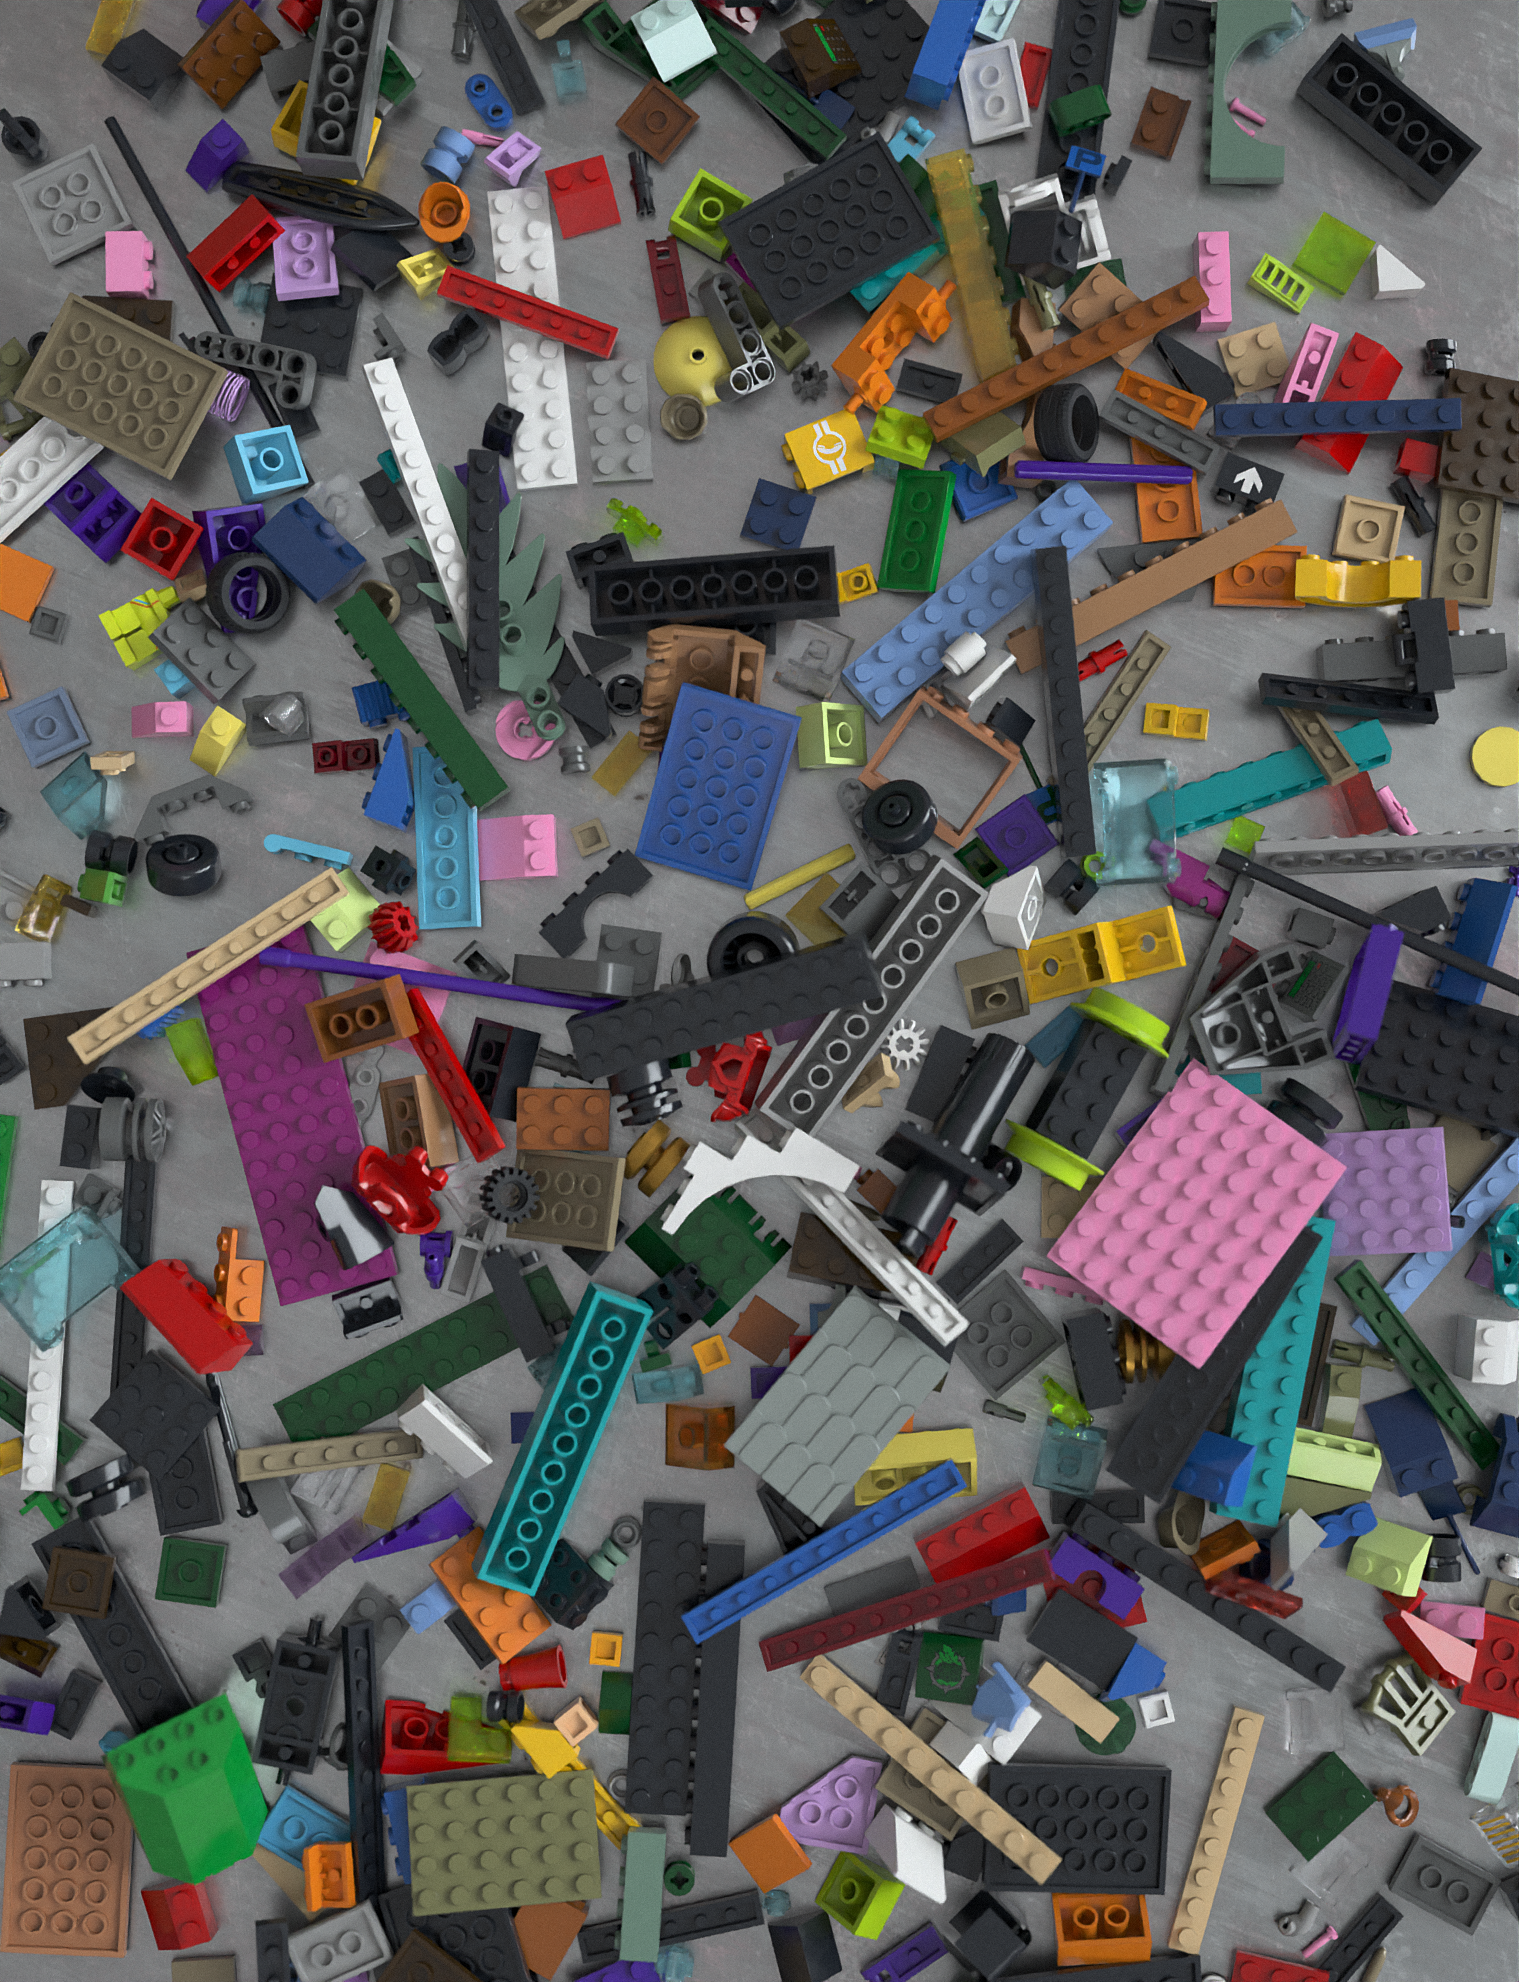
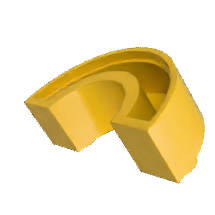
(1357, 586)

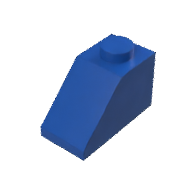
(1137, 1674)

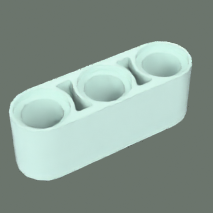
(1492, 1759)

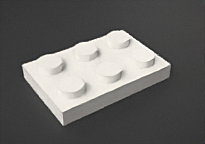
(994, 92)

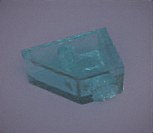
(668, 1384)

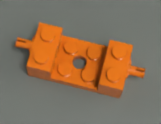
(907, 310)

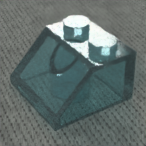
(1069, 1458)

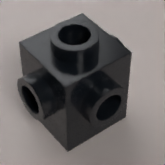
(388, 870)

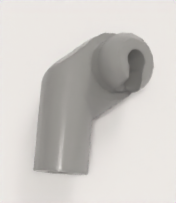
(886, 129)
(1299, 1923)

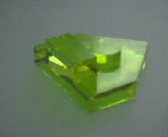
(633, 524)
(1064, 1405)

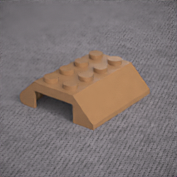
(701, 657)

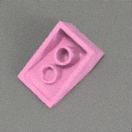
(517, 848)

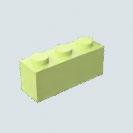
(1334, 1460)

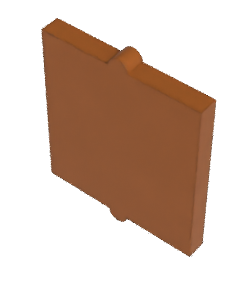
(763, 1330)

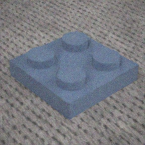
(48, 727)

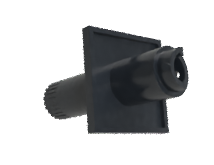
(946, 1162)

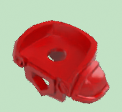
(733, 1074)
(399, 1188)

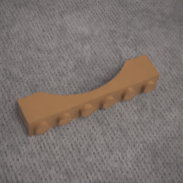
(1030, 342)

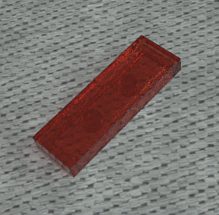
(1254, 1594)

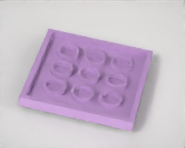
(1390, 1193)

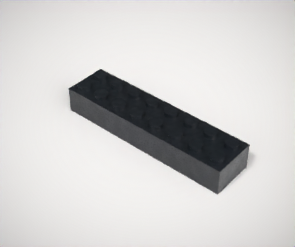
(714, 590)

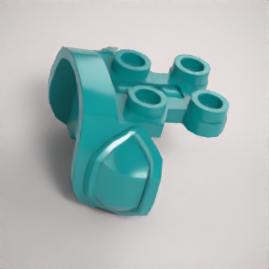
(1504, 1237)

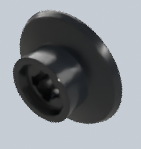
(107, 1083)

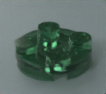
(1118, 1737)

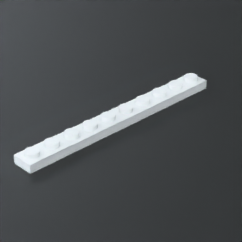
(421, 486)
(864, 1240)
(45, 1368)

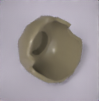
(683, 416)
(384, 597)

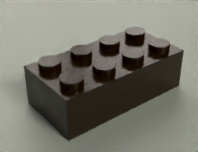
(826, 1260)

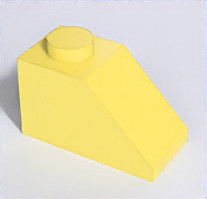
(217, 740)

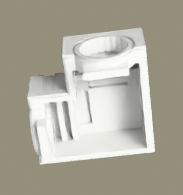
(1047, 195)

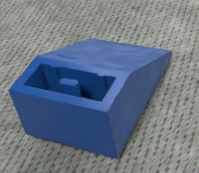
(393, 791)

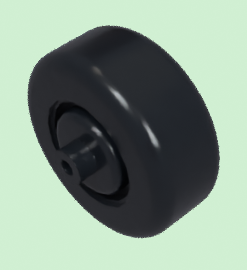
(899, 817)
(183, 865)

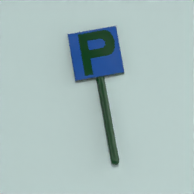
(1042, 798)

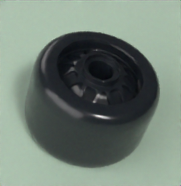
(748, 932)

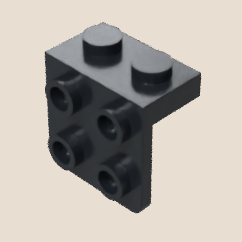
(570, 1587)

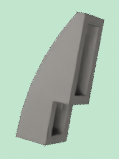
(466, 1258)

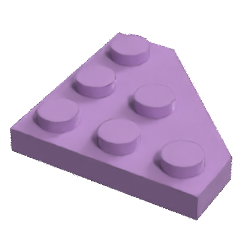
(836, 1807)

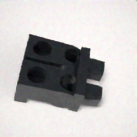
(682, 1297)

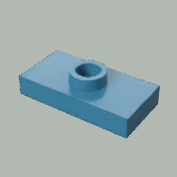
(1054, 1037)

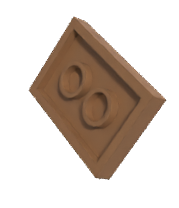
(1099, 299)

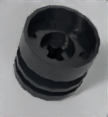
(644, 1093)

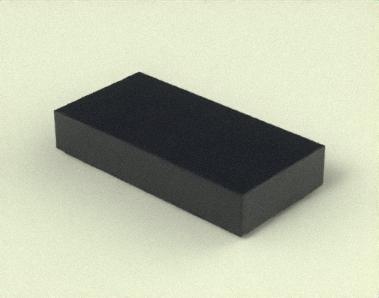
(301, 421)

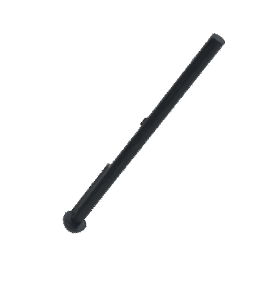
(247, 1507)

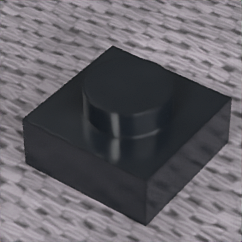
(1116, 174)

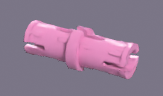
(1394, 813)

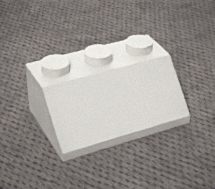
(444, 1433)

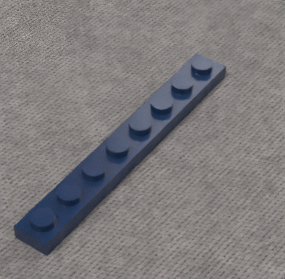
(1337, 417)

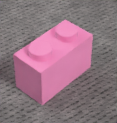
(127, 264)

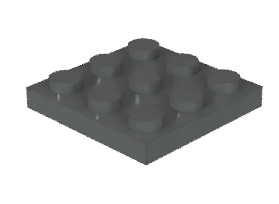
(1004, 1335)

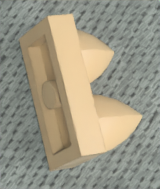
(872, 1079)

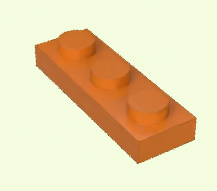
(1165, 399)

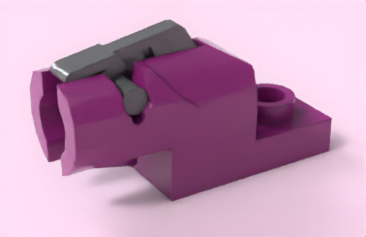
(1195, 893)

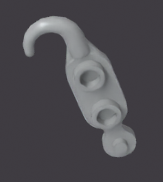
(365, 1084)

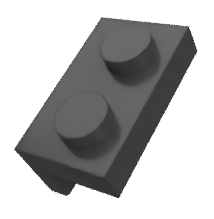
(262, 733)

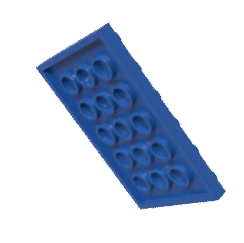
(717, 786)

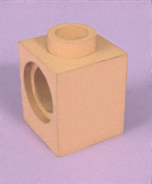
(576, 1721)

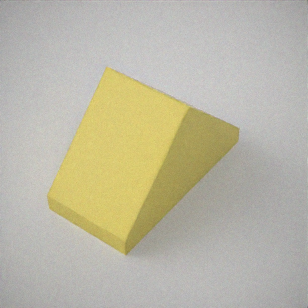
(424, 271)

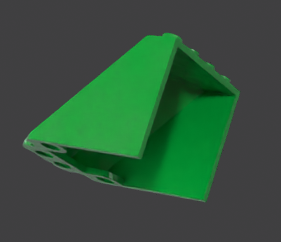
(191, 1792)

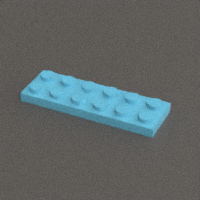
(444, 848)

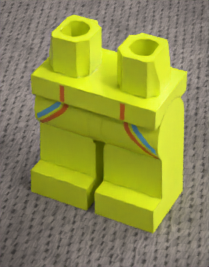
(136, 621)

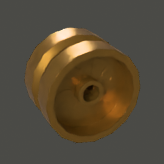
(654, 1158)

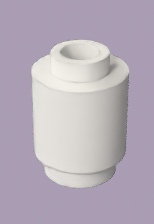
(964, 653)

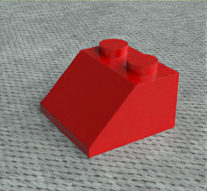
(583, 197)
(162, 539)
(179, 1914)

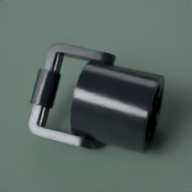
(23, 139)

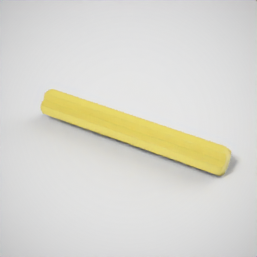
(799, 876)

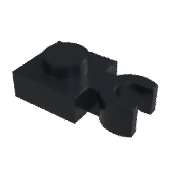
(255, 1664)

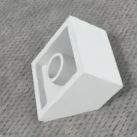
(1015, 908)

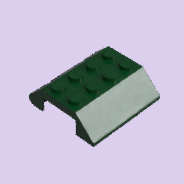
(717, 1242)

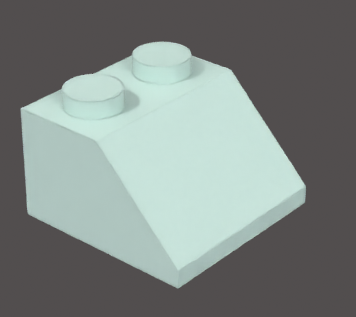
(673, 36)

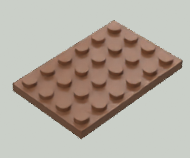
(66, 1862)

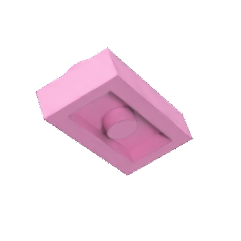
(1454, 1618)

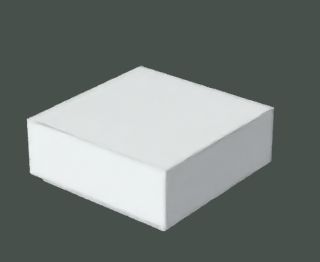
(1155, 1708)

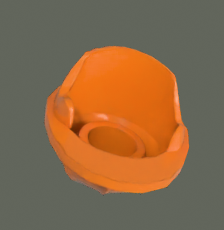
(443, 211)

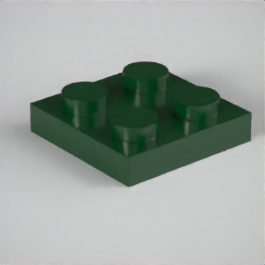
(190, 1571)

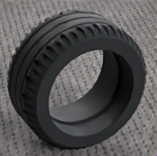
(1066, 423)
(218, 593)

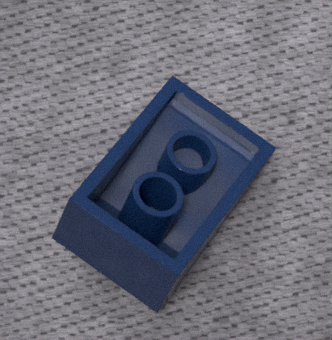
(1410, 1443)

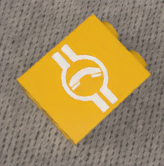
(826, 450)

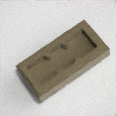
(1501, 1598)

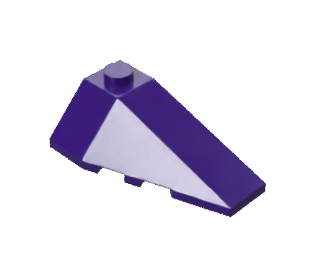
(229, 532)
(433, 1524)

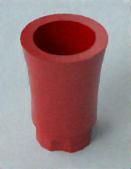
(535, 1671)

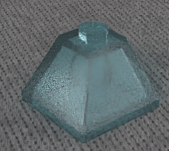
(78, 796)

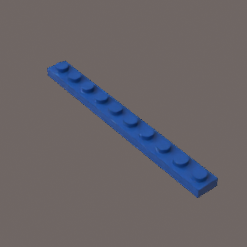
(823, 1551)

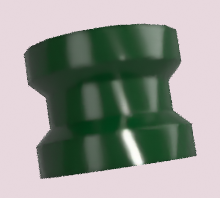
(679, 1870)

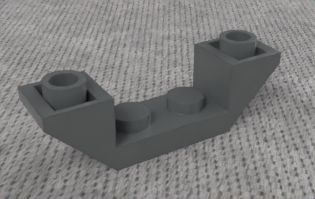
(153, 823)

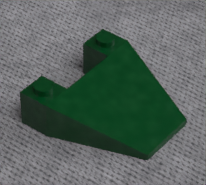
(625, 46)

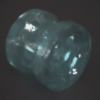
(885, 466)

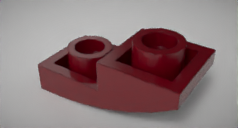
(345, 756)

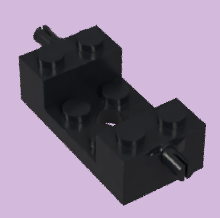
(302, 1670)

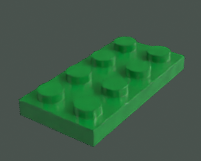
(916, 531)

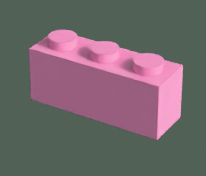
(1212, 271)

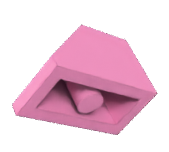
(162, 720)

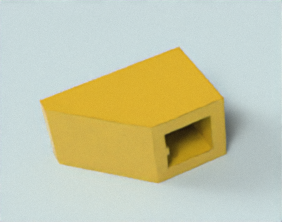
(545, 1745)

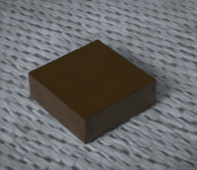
(79, 905)

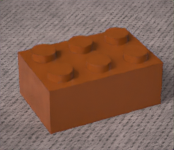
(361, 1018)

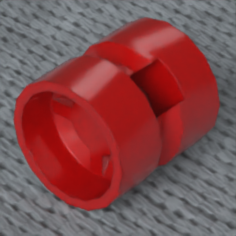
(300, 13)

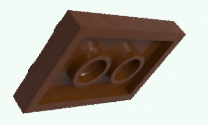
(228, 53)

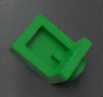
(53, 1508)

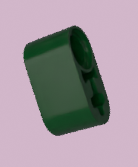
(1079, 110)

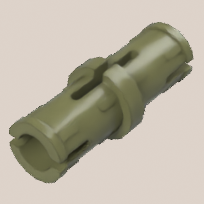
(1042, 303)
(1362, 1355)

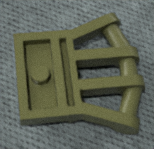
(13, 367)
(1421, 1717)

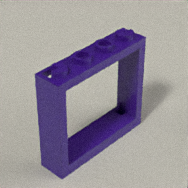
(1366, 993)

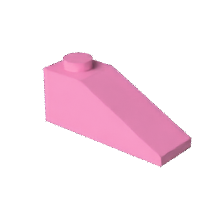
(1307, 366)

